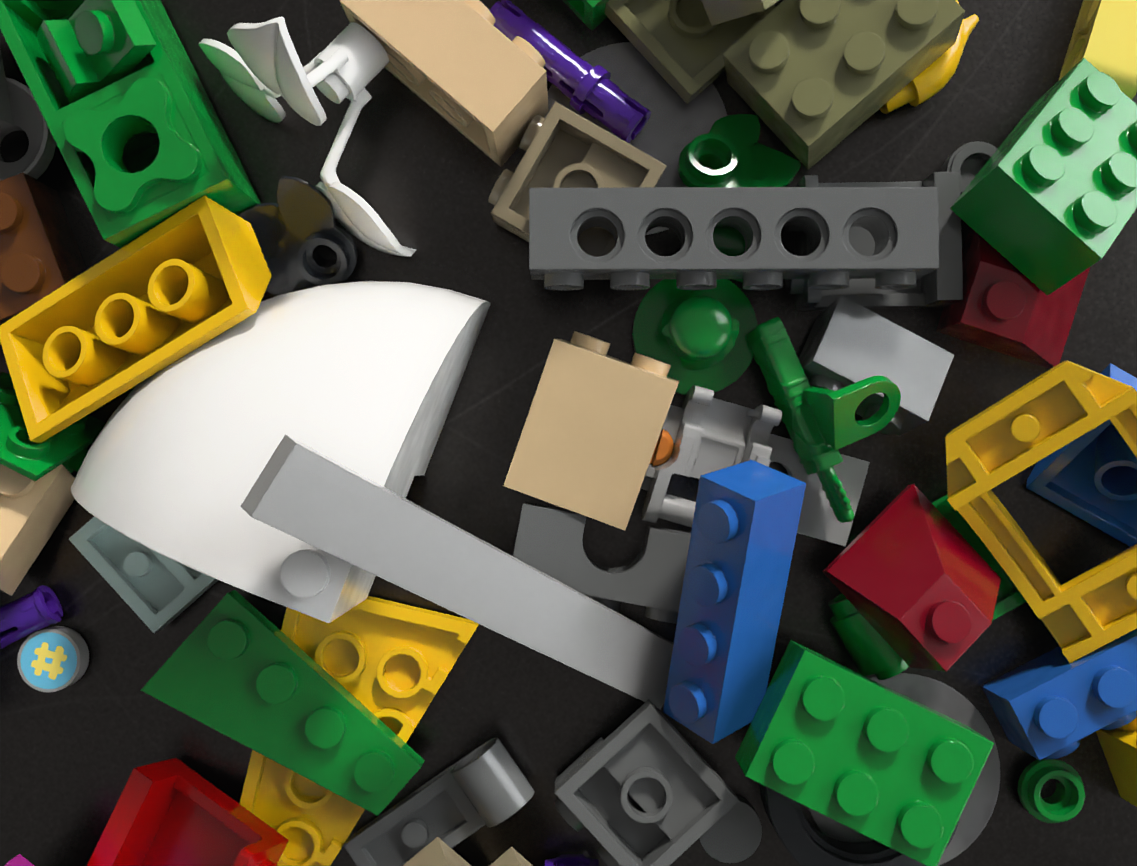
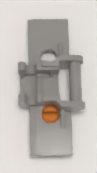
(720, 434)

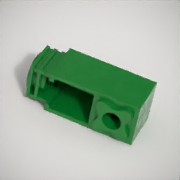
(139, 142)

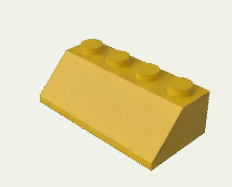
(133, 315)

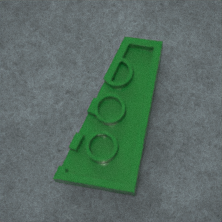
(278, 701)

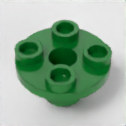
(696, 333)

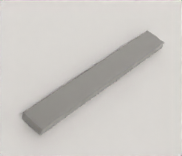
(440, 562)

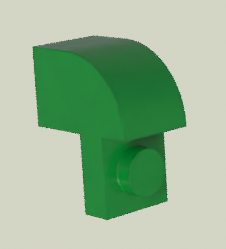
(96, 46)

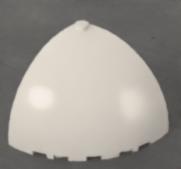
(335, 366)

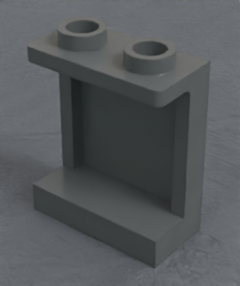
(932, 291)

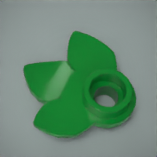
(735, 157)

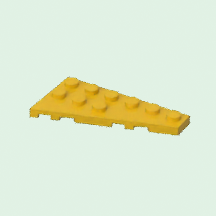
(391, 663)

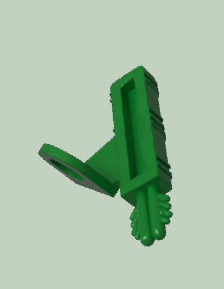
(818, 417)

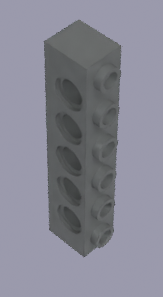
(899, 219)

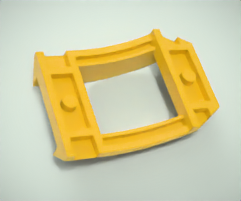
(1013, 437)

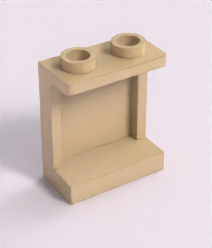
(592, 429)

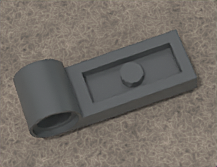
(452, 805)

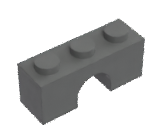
(553, 544)

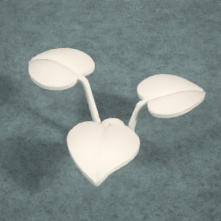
(270, 68)

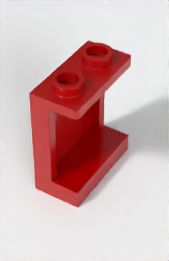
(182, 820)

